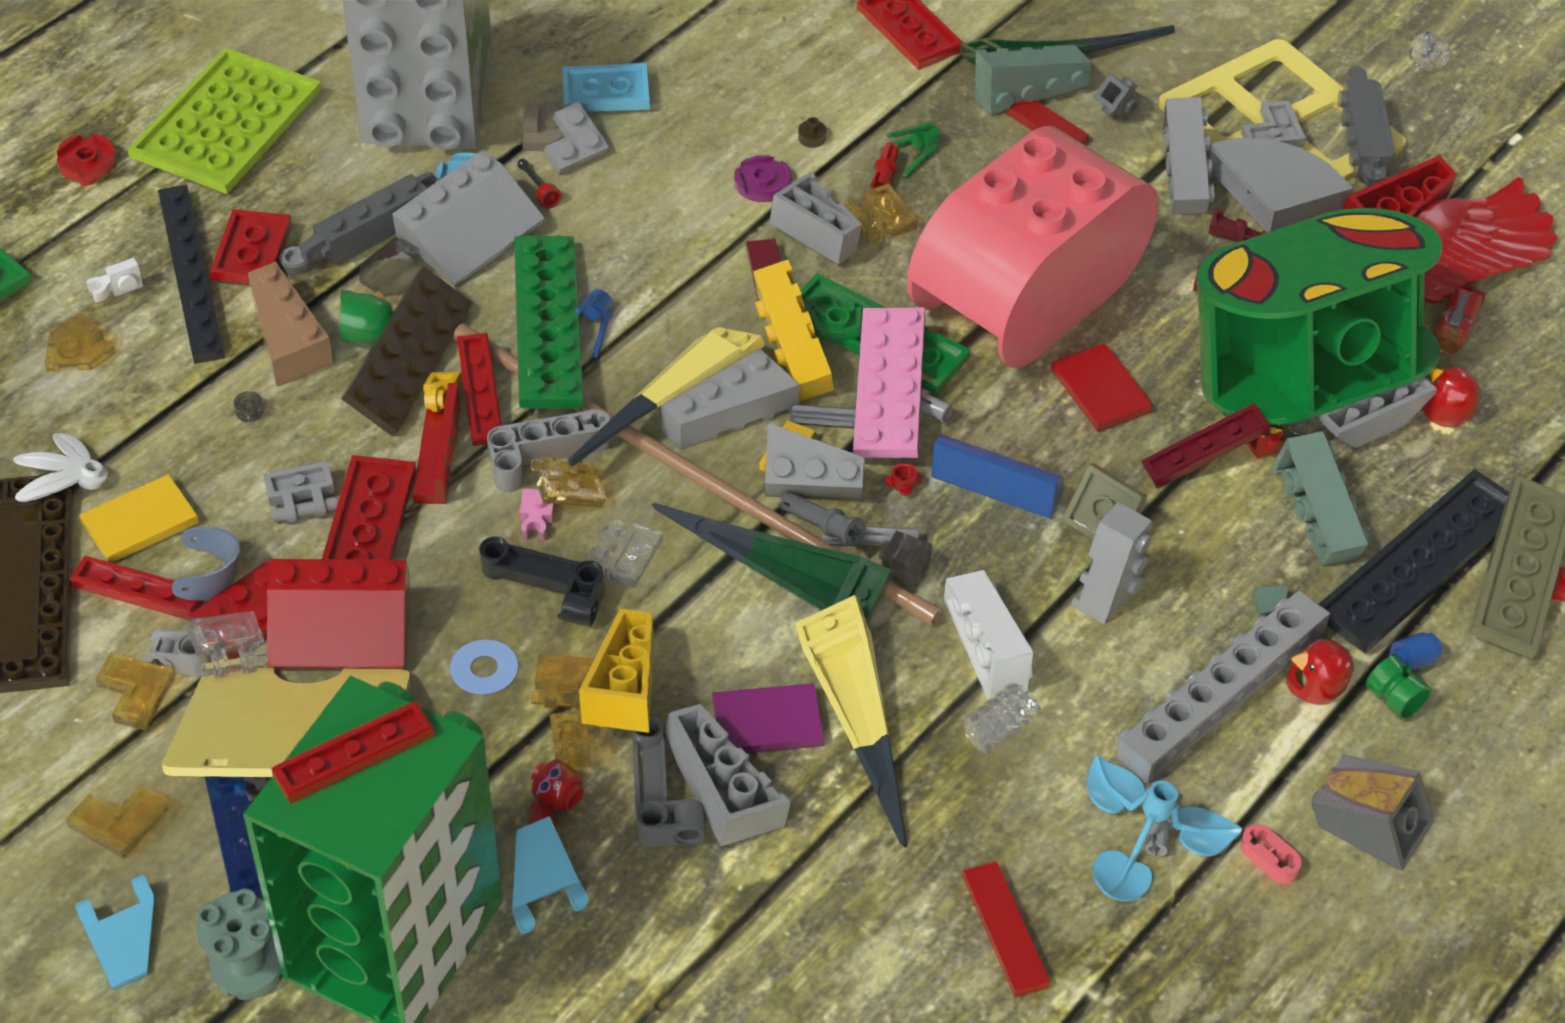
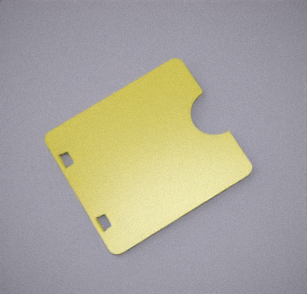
(253, 720)

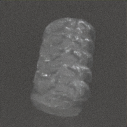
(1001, 717)

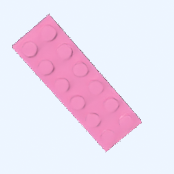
(889, 383)

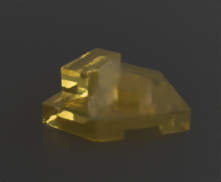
(77, 345)

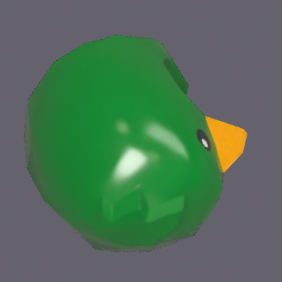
(363, 316)

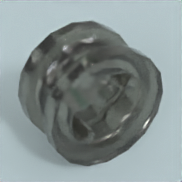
(248, 414)

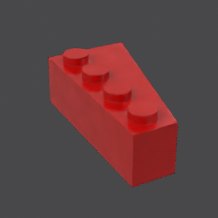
(1408, 190)

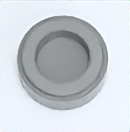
(291, 261)

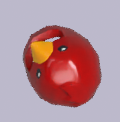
(1455, 397)
(1326, 670)

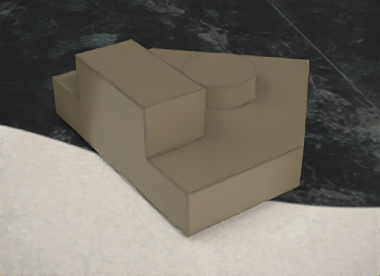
(540, 126)

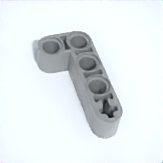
(555, 437)

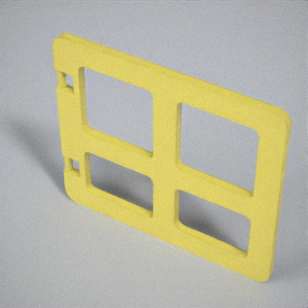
(1223, 81)

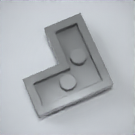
(1279, 124)
(580, 143)

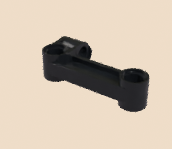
(578, 580)

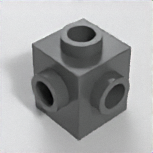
(1118, 97)

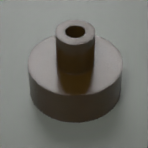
(812, 133)

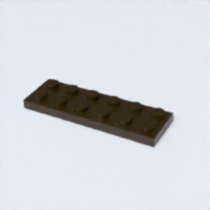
(406, 351)

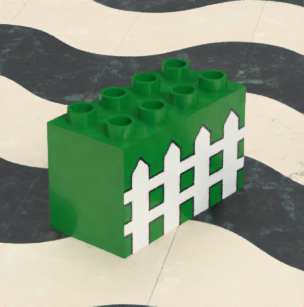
(384, 872)

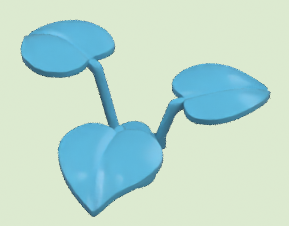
(1116, 788)

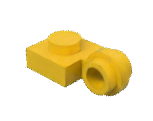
(436, 388)

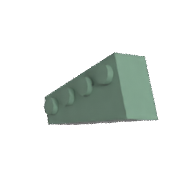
(1028, 75)
(1321, 498)

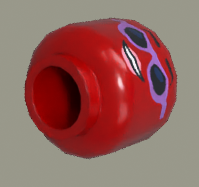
(557, 785)

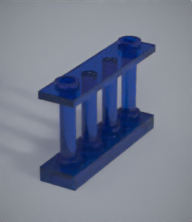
(228, 803)

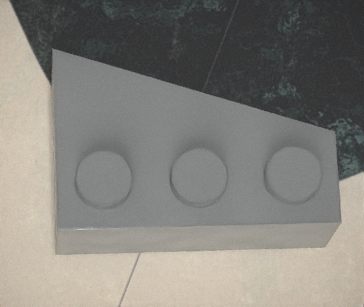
(810, 467)
(1117, 563)

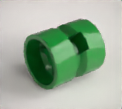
(1402, 690)

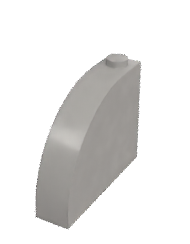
(1277, 180)

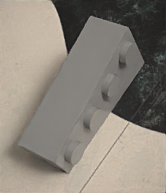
(1186, 155)
(729, 400)
(732, 791)

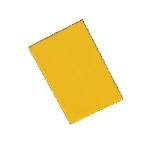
(138, 519)

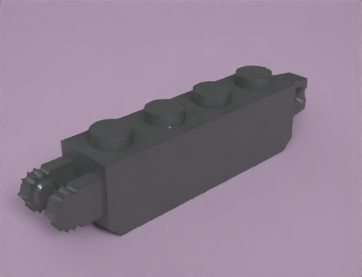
(1366, 127)
(362, 223)

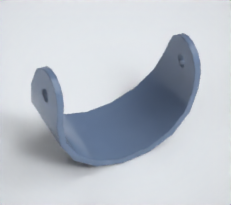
(215, 541)

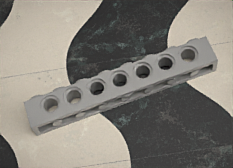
(1221, 686)

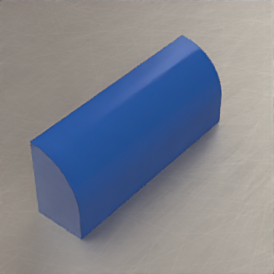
(996, 476)

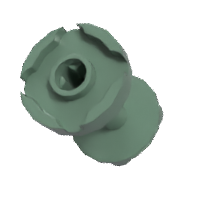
(240, 945)

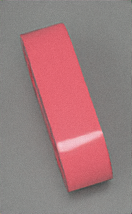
(1271, 853)

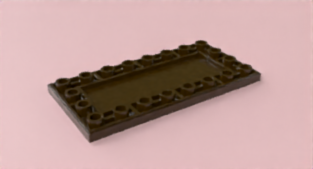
(34, 588)

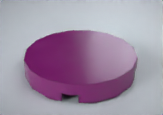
(761, 178)

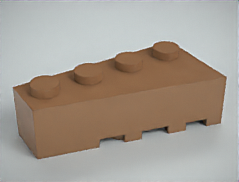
(288, 327)

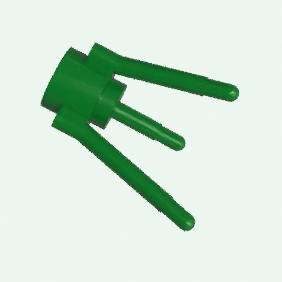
(923, 137)

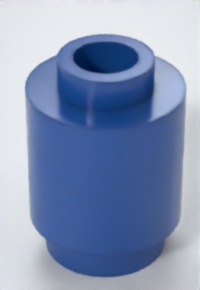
(1418, 650)

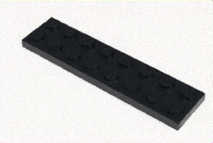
(1416, 562)

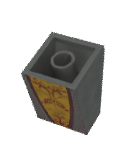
(1374, 808)

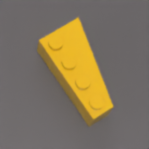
(791, 330)
(621, 676)

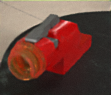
(1458, 319)

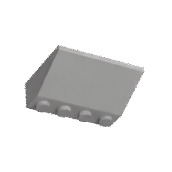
(467, 218)

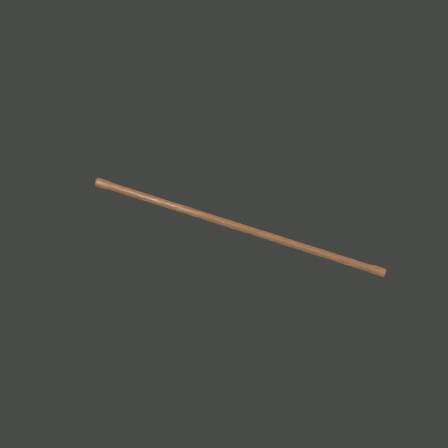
(912, 603)

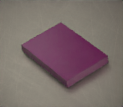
(770, 717)

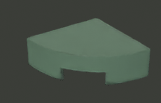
(1267, 598)

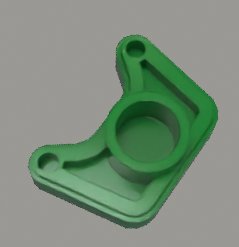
(837, 321)

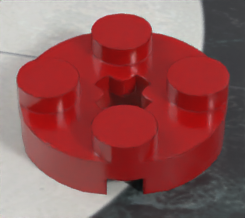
(99, 161)

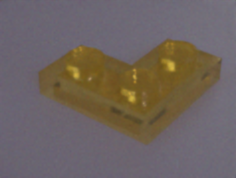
(142, 688)
(119, 828)

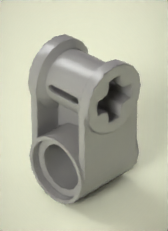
(175, 652)

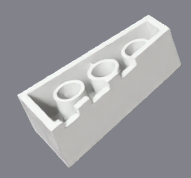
(988, 632)

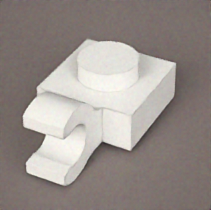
(118, 279)

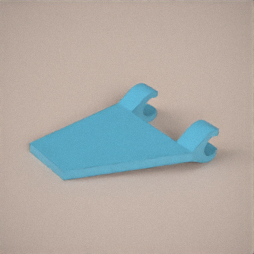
(541, 870)
(123, 938)

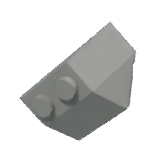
(1378, 414)

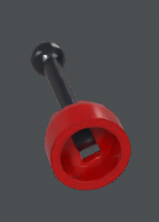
(547, 193)

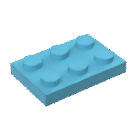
(607, 87)

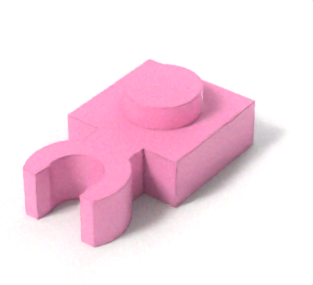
(534, 513)

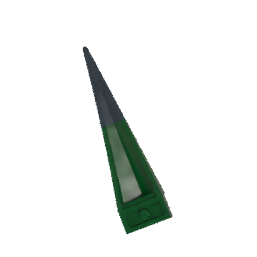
(1085, 45)
(805, 570)

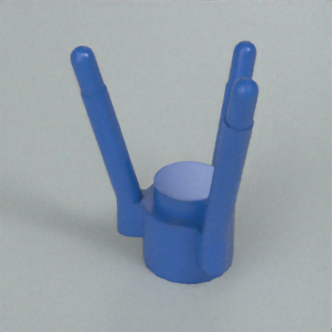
(594, 308)

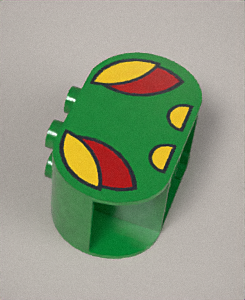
(1317, 314)

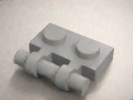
(299, 484)

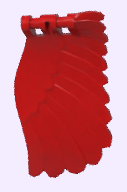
(1486, 237)

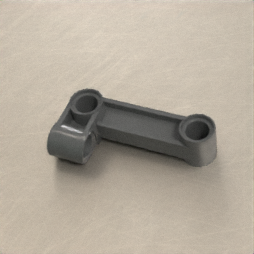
(676, 821)

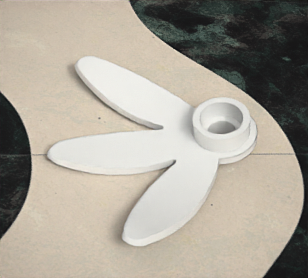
(71, 469)

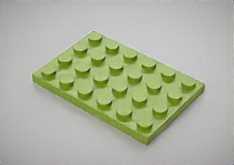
(225, 120)

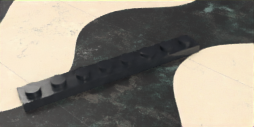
(191, 275)

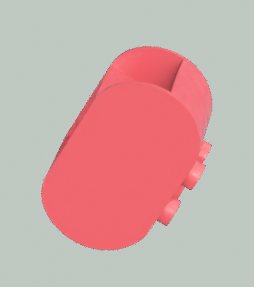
(1034, 242)

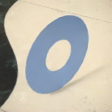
(466, 680)

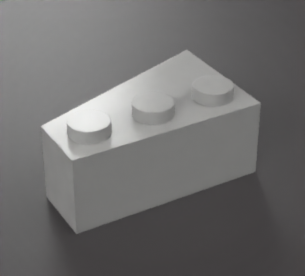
(815, 219)

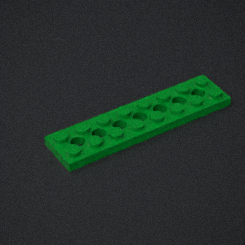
(562, 329)

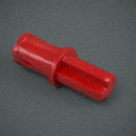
(885, 165)

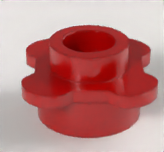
(904, 478)

